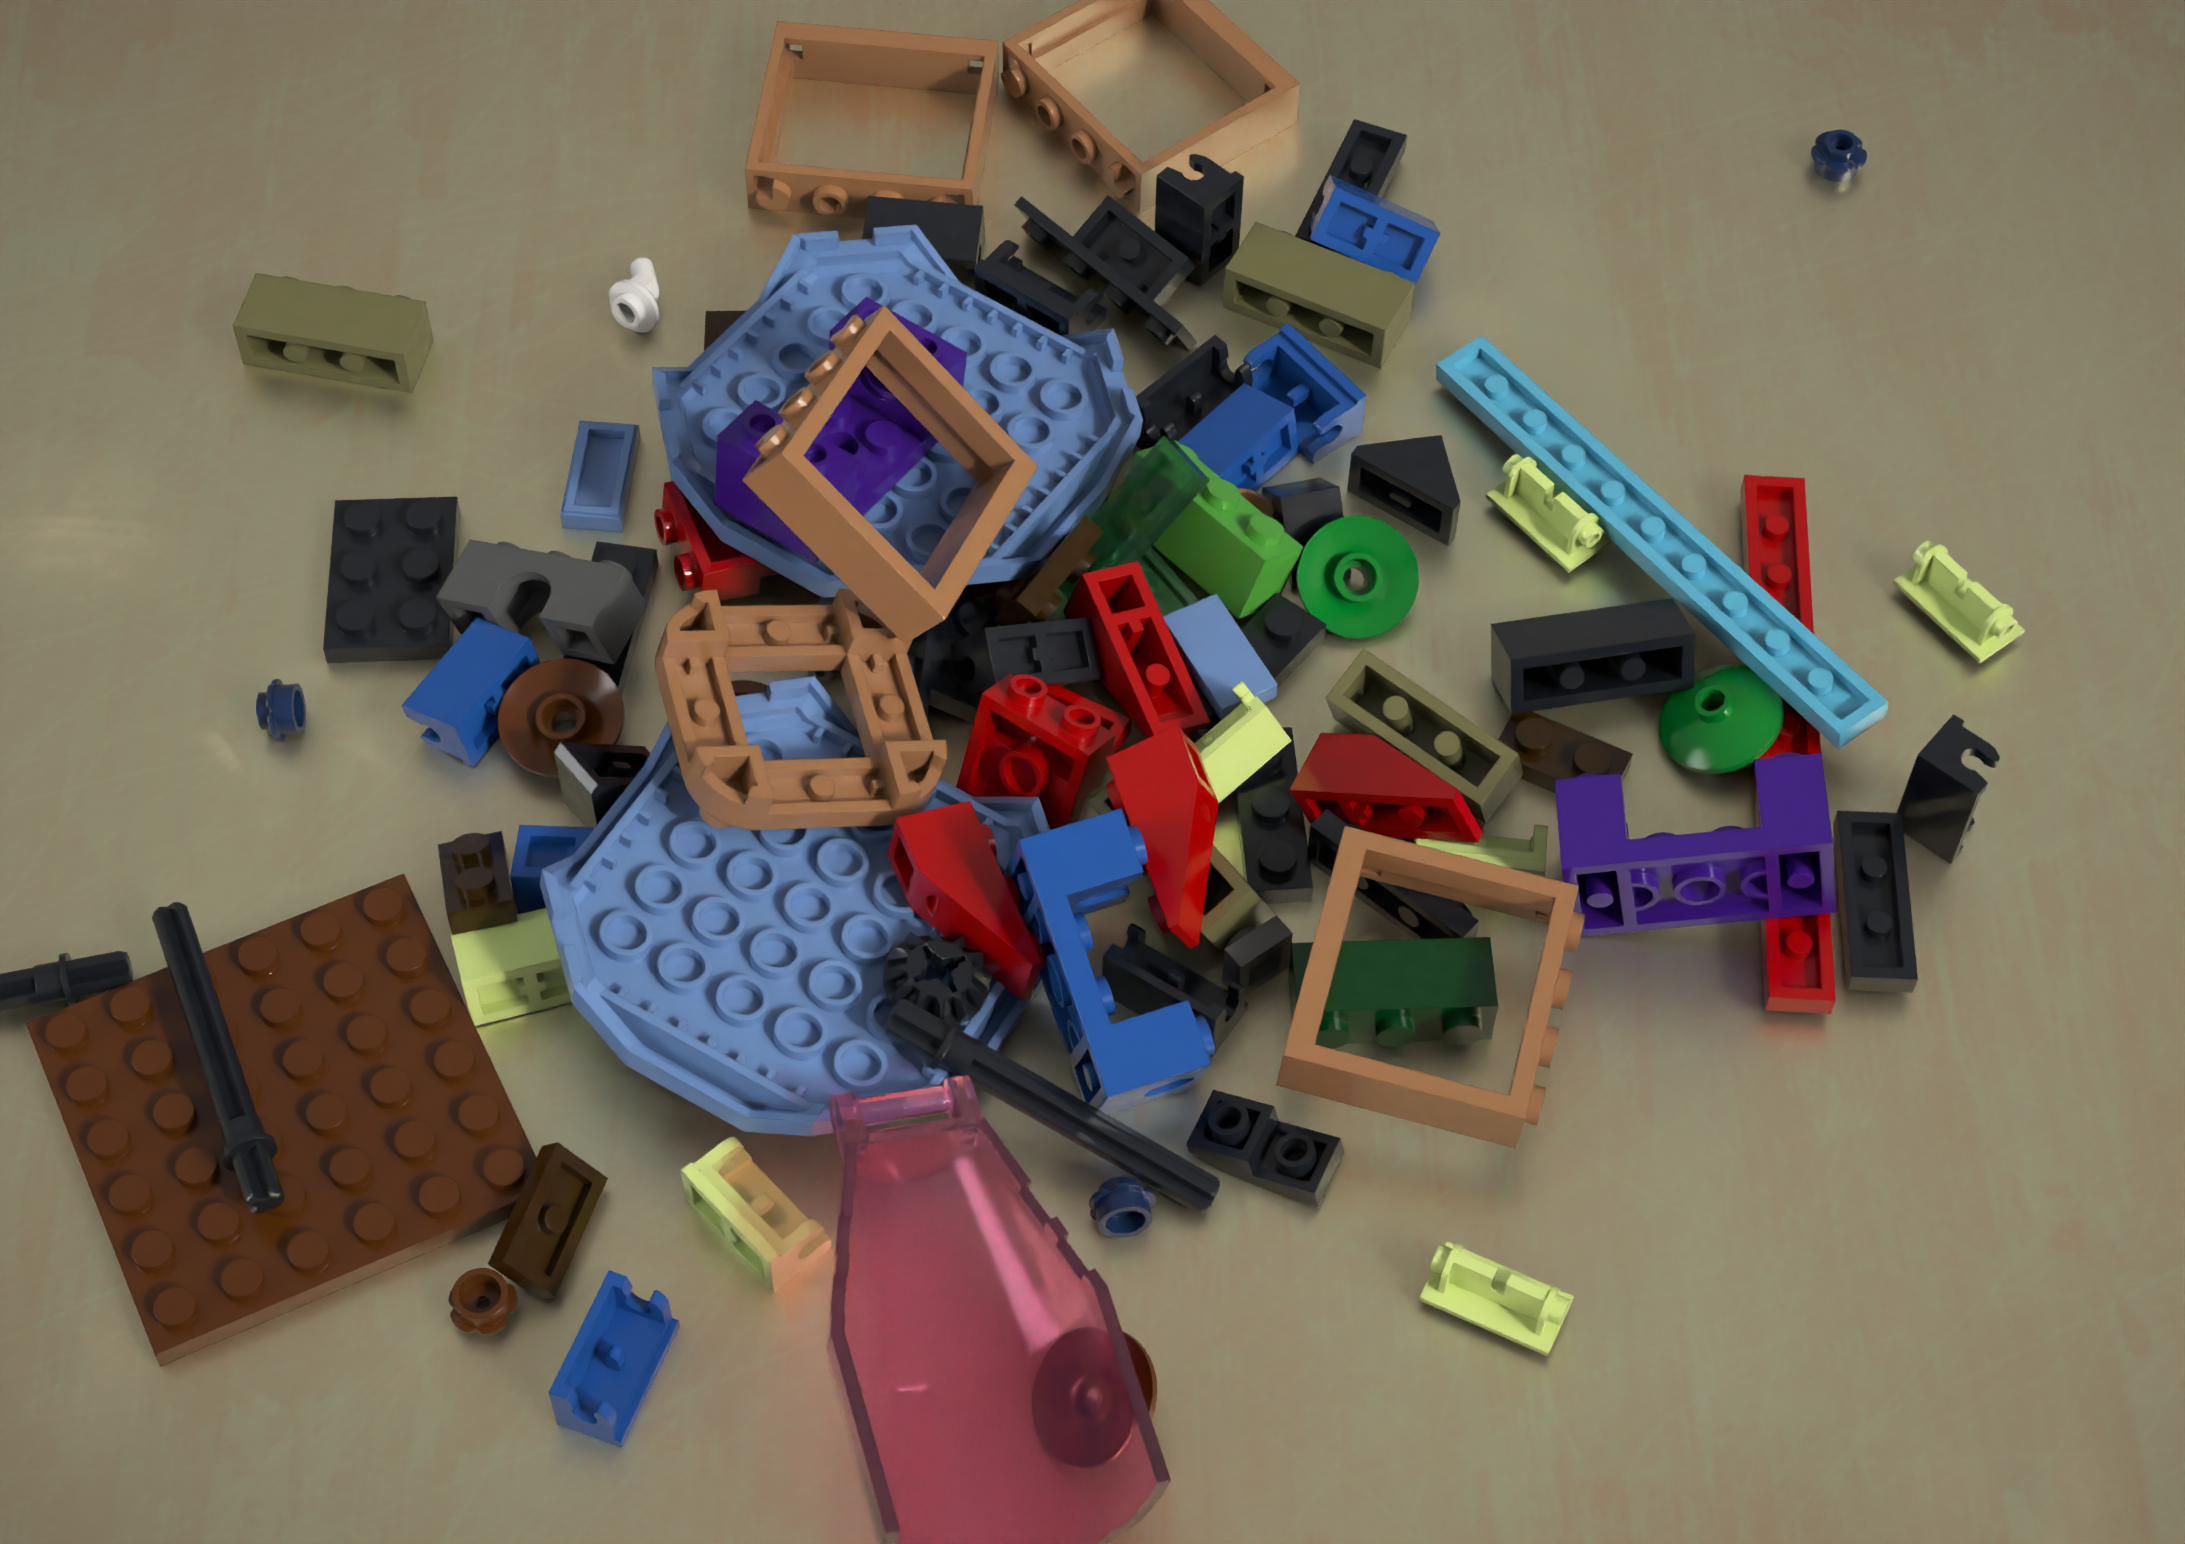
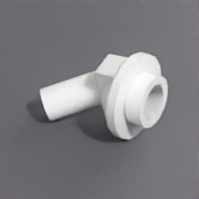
(635, 299)

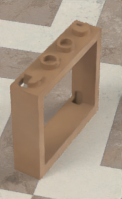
(1202, 28)
(876, 60)
(835, 529)
(1402, 1090)

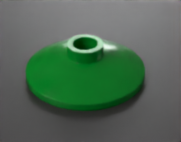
(1387, 570)
(1723, 737)

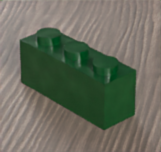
(1405, 991)

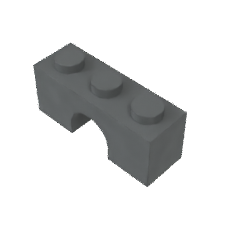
(581, 602)

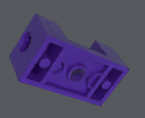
(866, 423)
(1703, 876)

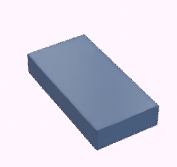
(600, 476)
(1218, 654)

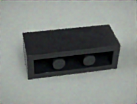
(1592, 655)

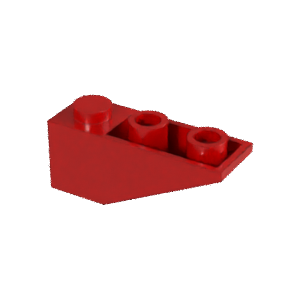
(1174, 806)
(956, 885)

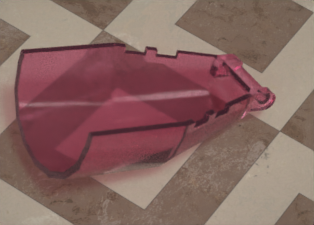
(975, 1342)

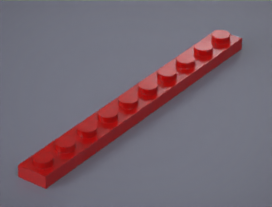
(1776, 556)

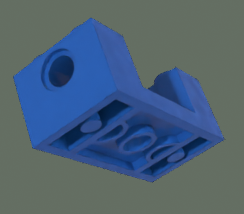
(1058, 882)

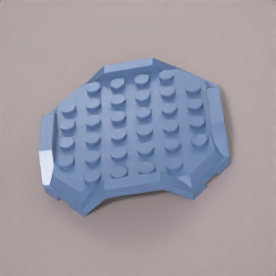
(1047, 391)
(756, 955)

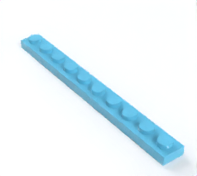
(1665, 544)

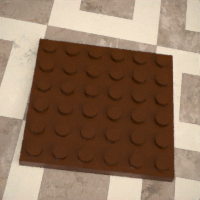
(358, 1072)

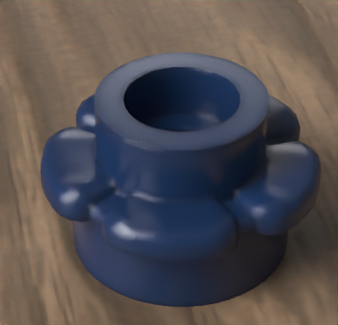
(1838, 155)
(281, 709)
(1122, 1207)

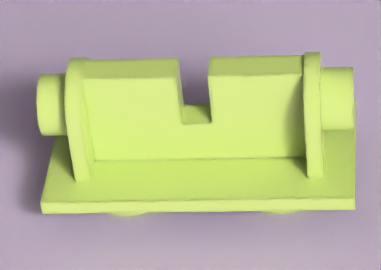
(1547, 515)
(1958, 604)
(1495, 1297)

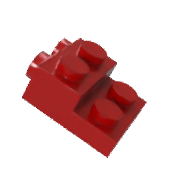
(702, 557)
(1035, 749)

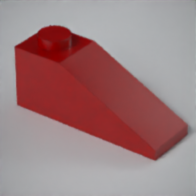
(1137, 650)
(1380, 791)

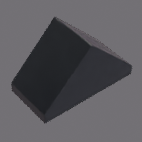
(1409, 482)
(1304, 509)
(596, 776)

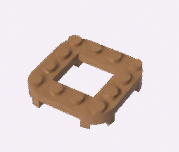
(731, 777)

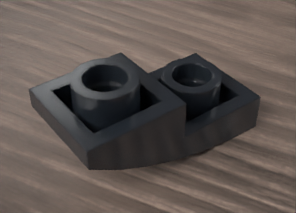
(1260, 1149)

